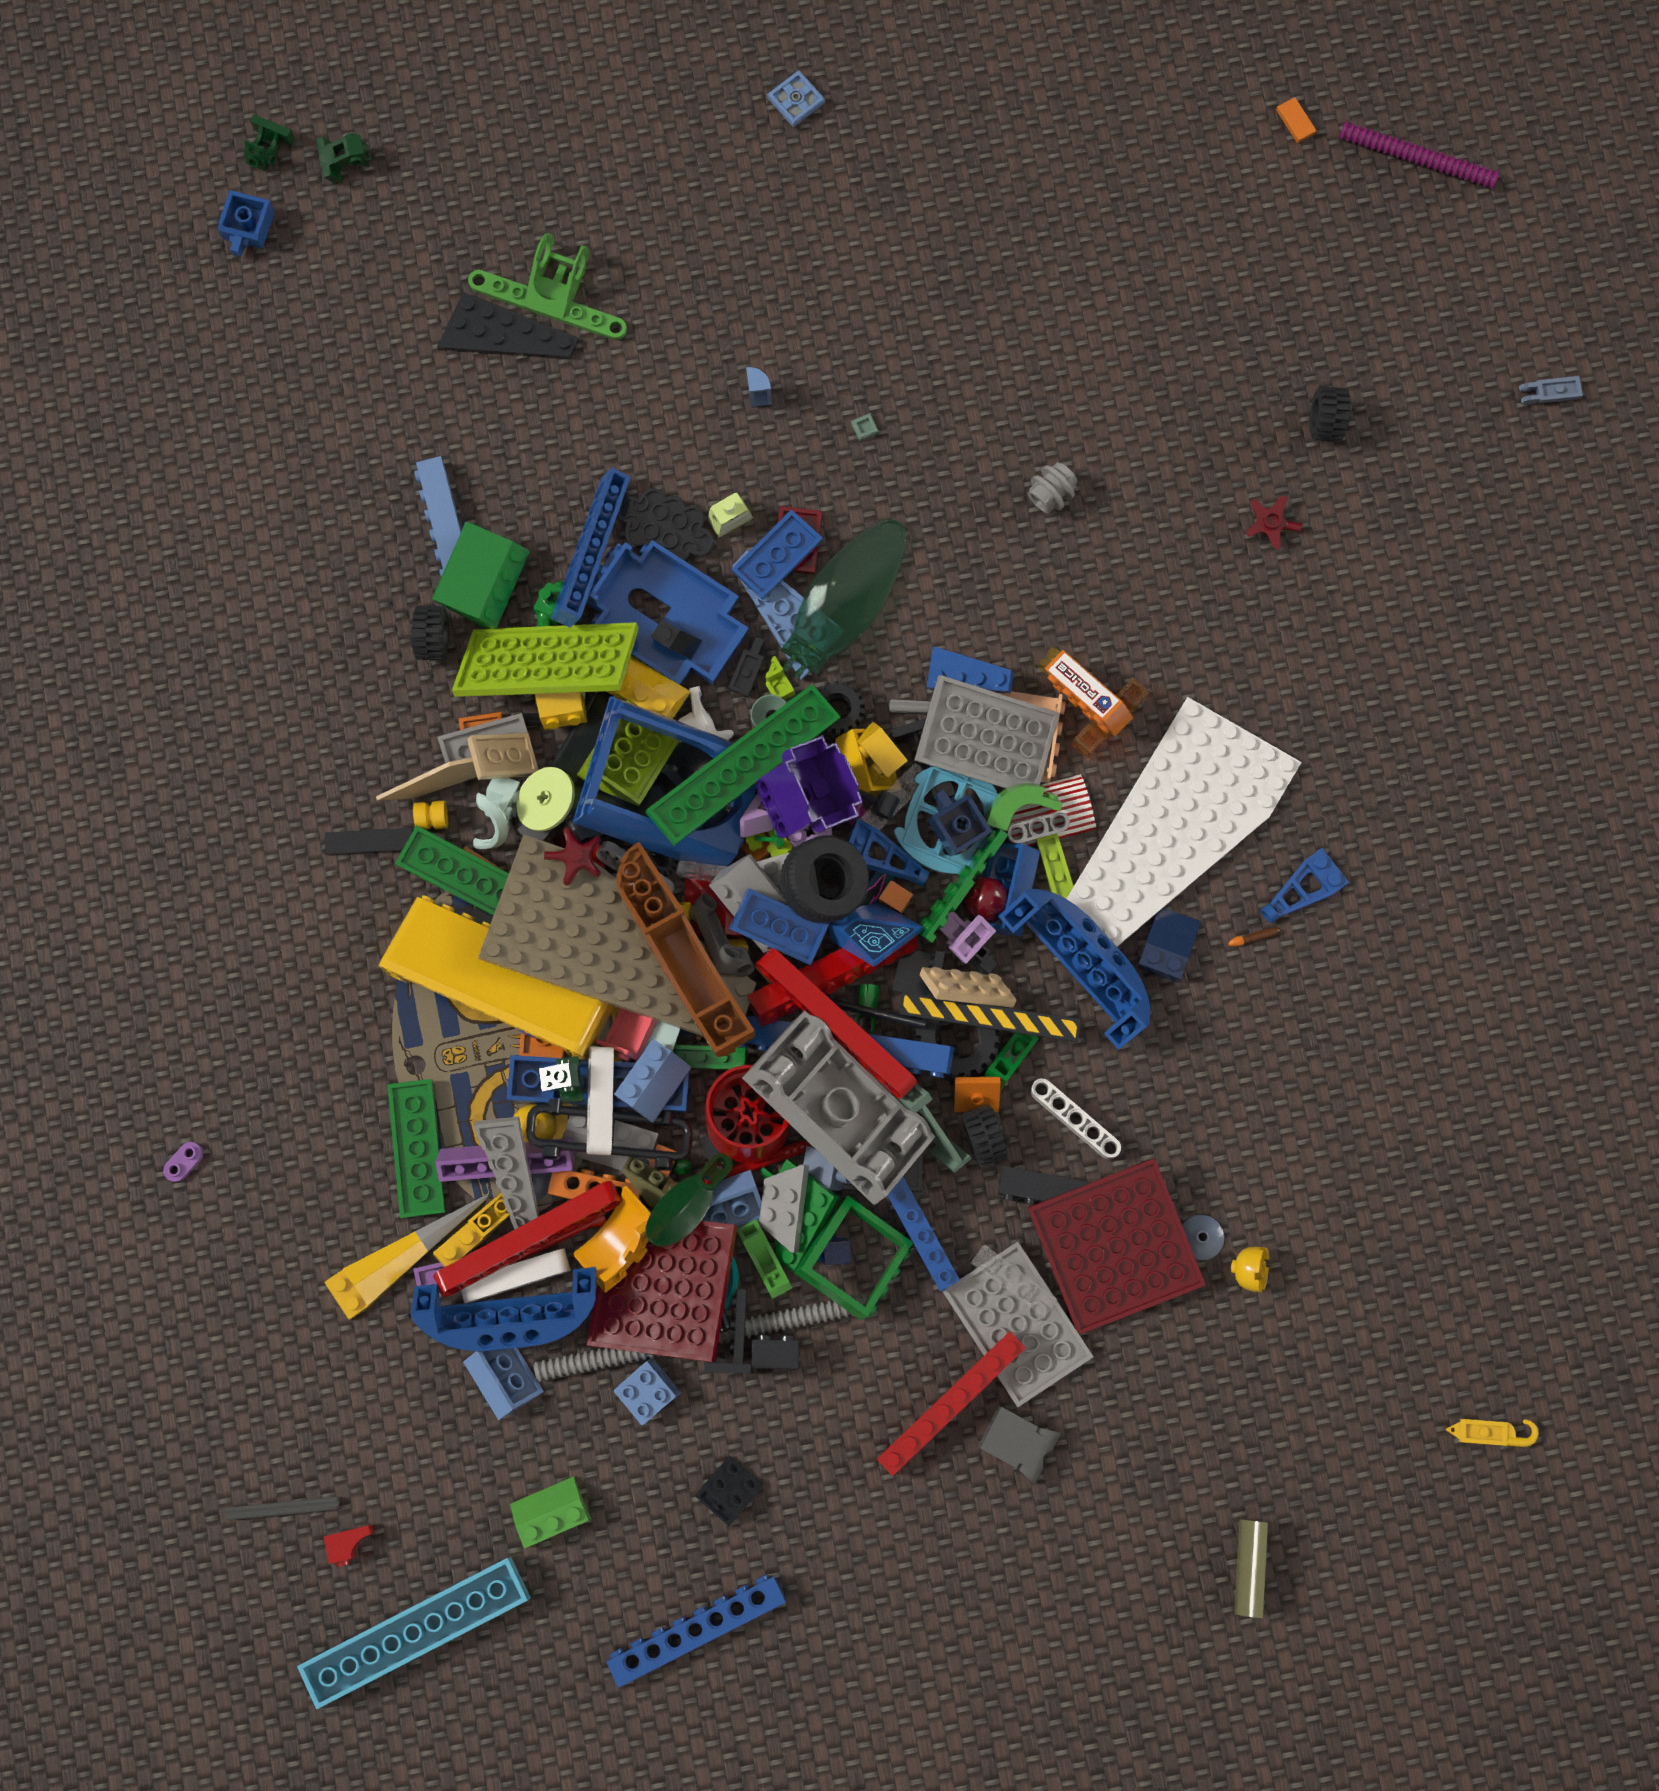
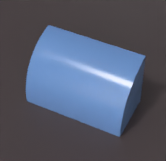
(759, 387)

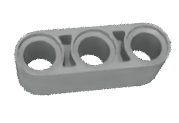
(1045, 820)

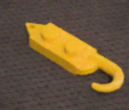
(1492, 1433)

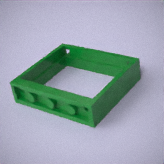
(830, 1290)

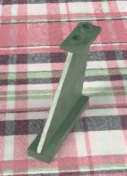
(945, 1149)

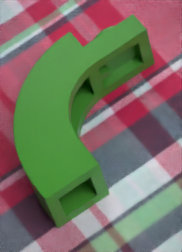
(1011, 799)
(764, 1258)

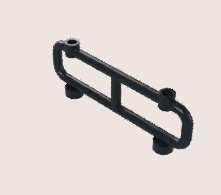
(552, 1148)

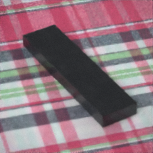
(366, 841)

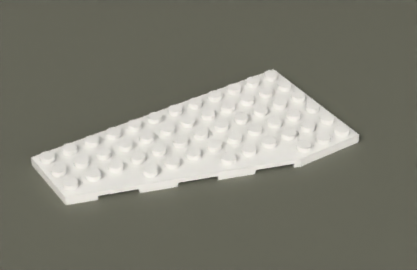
(1184, 814)

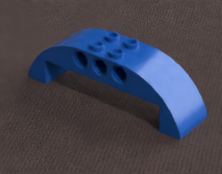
(1087, 956)
(505, 1321)

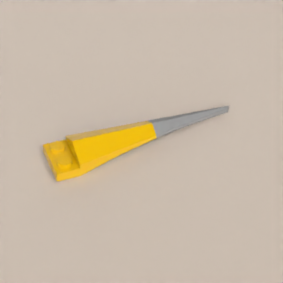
(367, 1279)

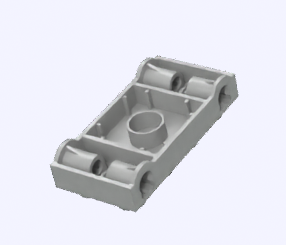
(839, 1107)

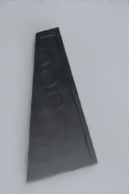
(495, 330)

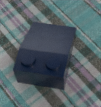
(1168, 945)

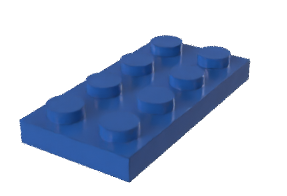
(777, 554)
(778, 926)

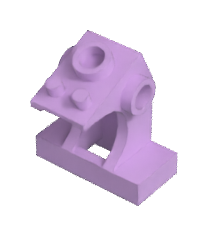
(962, 933)

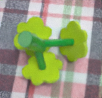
(777, 845)

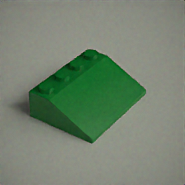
(480, 575)

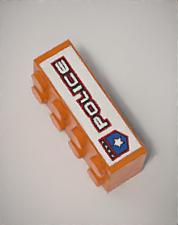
(1088, 693)

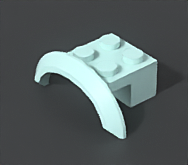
(500, 807)

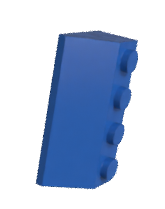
(1016, 869)

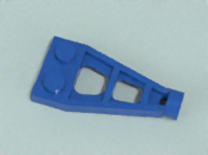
(864, 834)
(1326, 874)

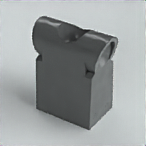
(1018, 1442)

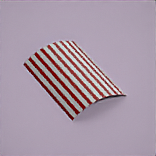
(1076, 805)

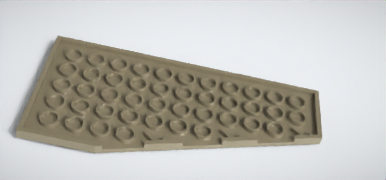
(584, 939)

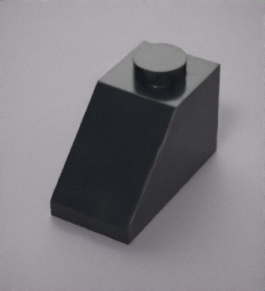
(676, 638)

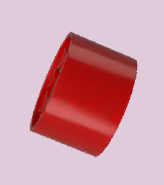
(722, 1093)

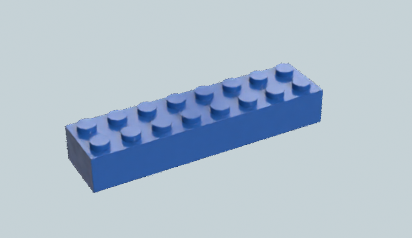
(526, 1088)

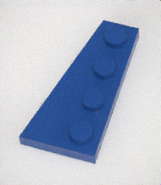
(968, 671)

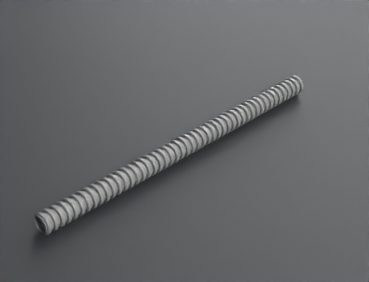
(753, 1327)

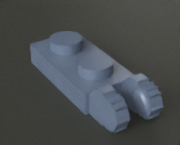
(1552, 390)

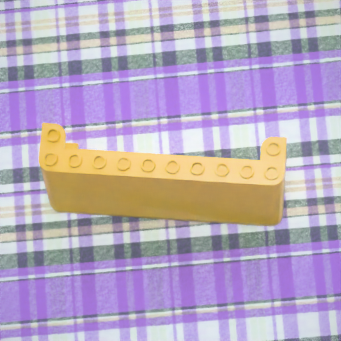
(442, 955)

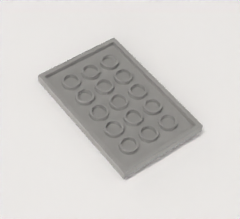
(986, 735)
(992, 1311)

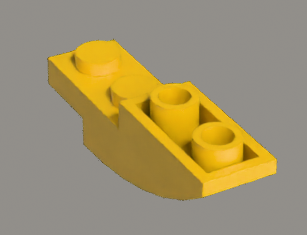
(474, 1232)

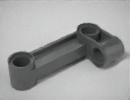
(725, 957)

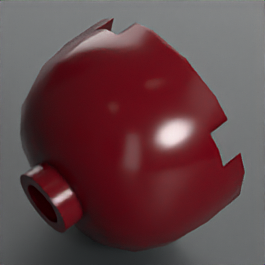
(985, 898)

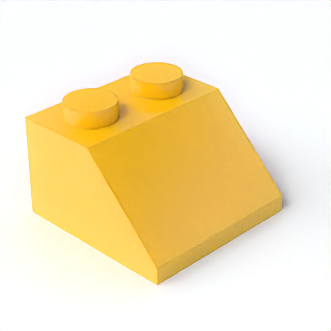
(561, 709)
(881, 750)

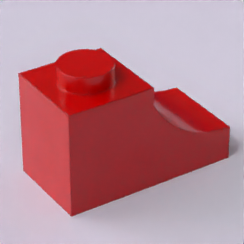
(342, 1545)

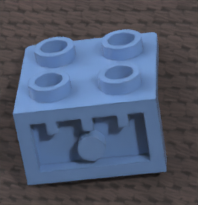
(647, 1391)

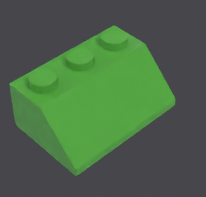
(549, 1512)

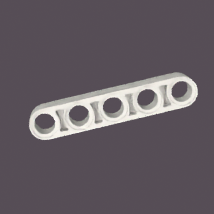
(600, 1100)
(1086, 1122)
(518, 1275)

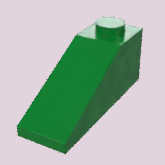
(1011, 1057)

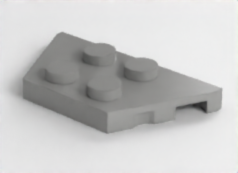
(784, 1206)

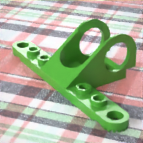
(550, 296)

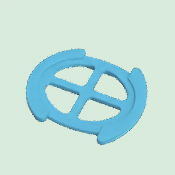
(910, 837)

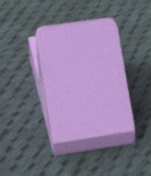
(755, 819)

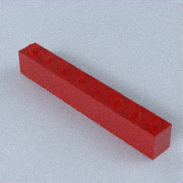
(826, 974)
(951, 1403)

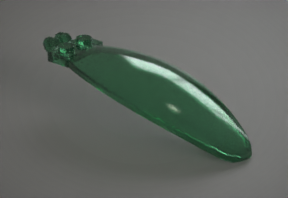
(846, 596)

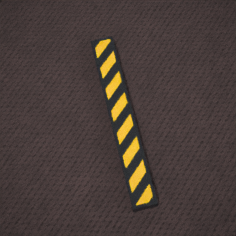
(990, 1017)

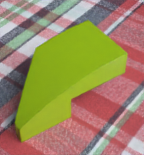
(777, 681)

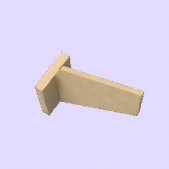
(491, 758)

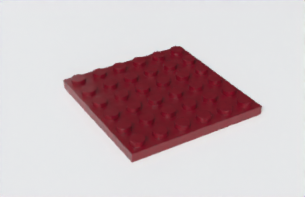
(1116, 1246)
(670, 1298)

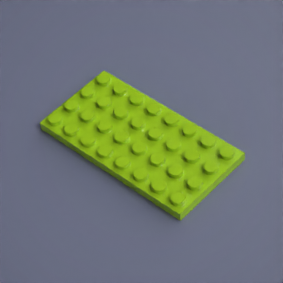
(546, 659)

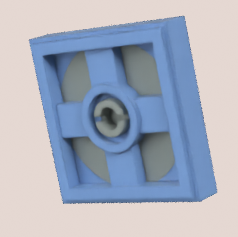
(796, 98)

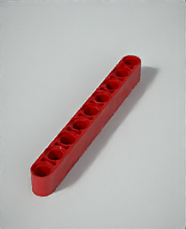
(843, 1028)
(527, 1238)

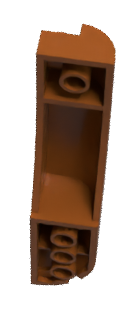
(681, 953)

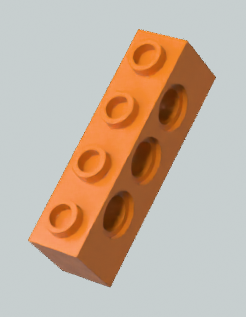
(559, 1183)

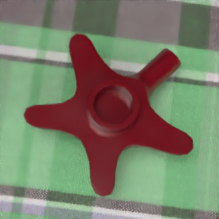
(1272, 521)
(575, 856)

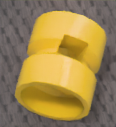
(433, 815)

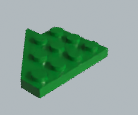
(817, 1207)

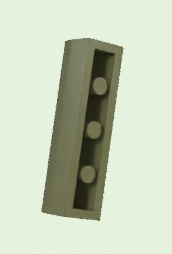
(1251, 1568)

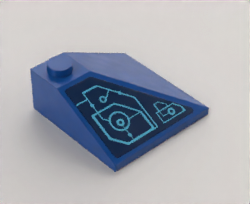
(873, 932)

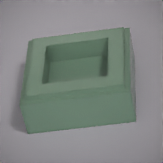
(864, 427)

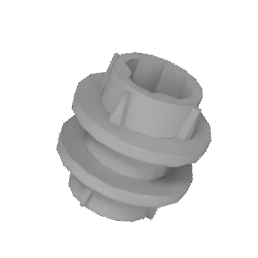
(1056, 484)

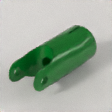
(868, 997)

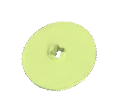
(550, 813)

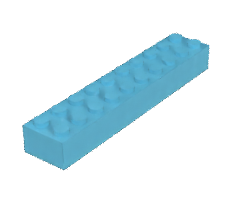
(413, 1632)

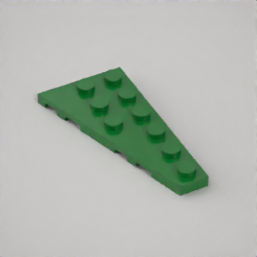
(957, 891)

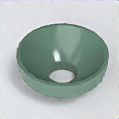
(764, 706)

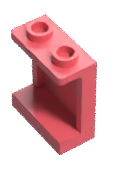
(629, 1034)

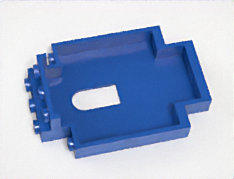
(695, 605)

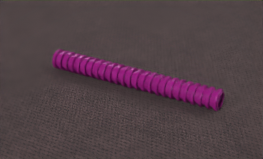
(1419, 155)

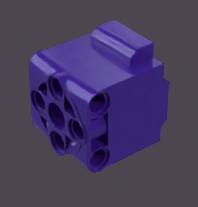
(810, 789)

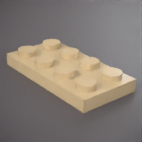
(967, 987)

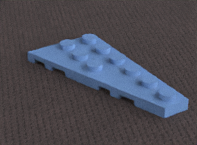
(779, 612)

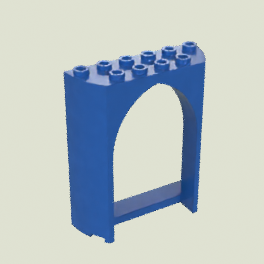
(709, 846)

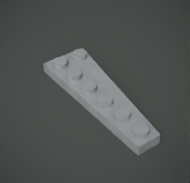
(509, 1161)

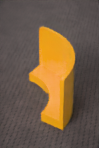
(617, 1242)

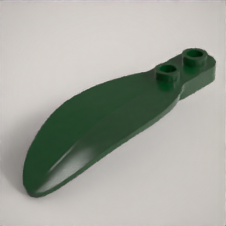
(686, 1204)

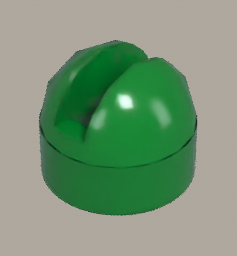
(683, 1167)

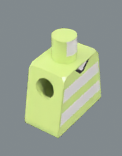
(729, 514)

